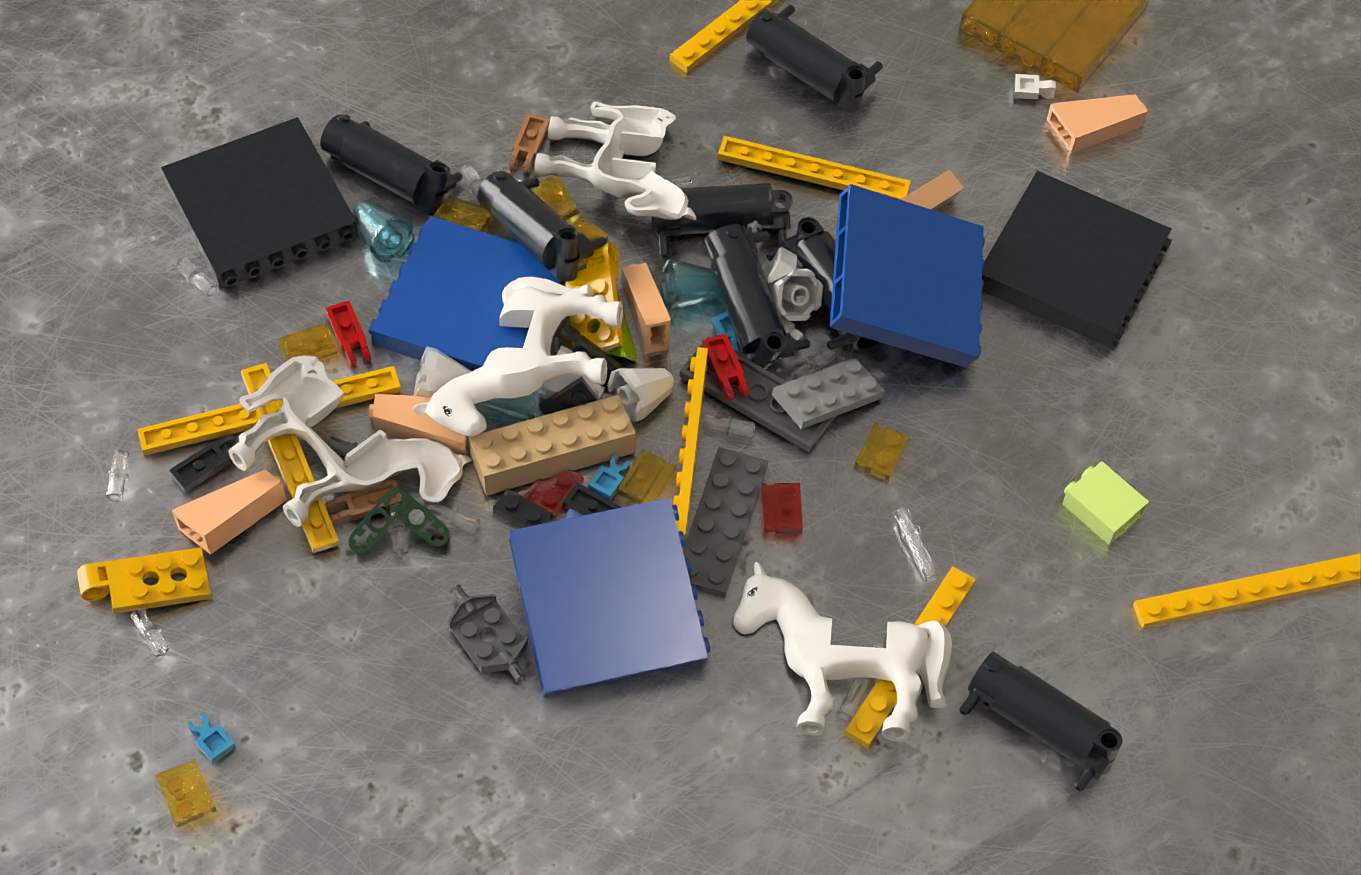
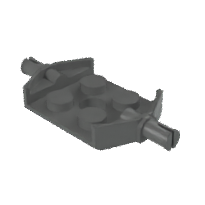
(484, 615)

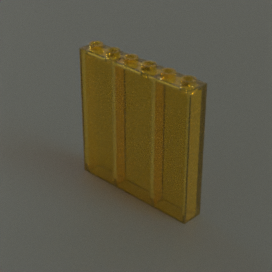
(1054, 36)

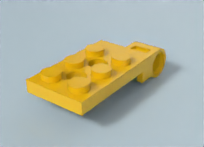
(601, 275)
(126, 577)

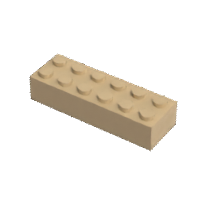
(552, 444)

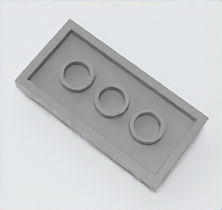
(828, 393)

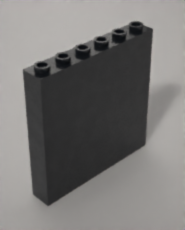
(259, 202)
(1075, 259)

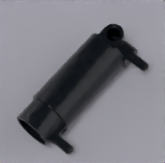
(811, 59)
(389, 163)
(728, 206)
(536, 224)
(817, 253)
(749, 296)
(1045, 715)

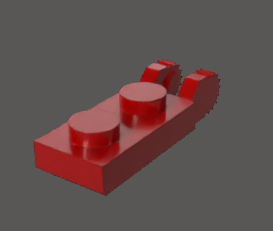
(348, 331)
(725, 365)

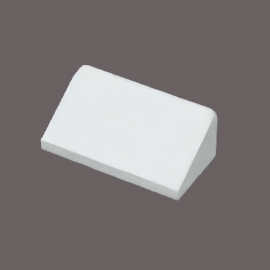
(781, 264)

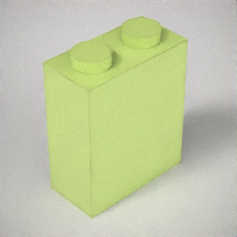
(1104, 502)

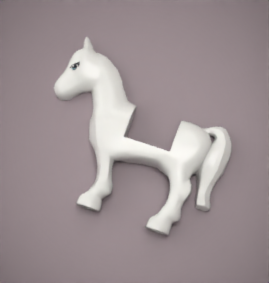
(634, 132)
(521, 371)
(307, 402)
(812, 656)

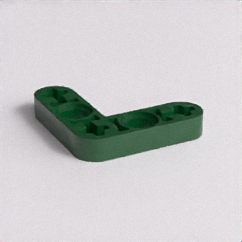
(402, 513)

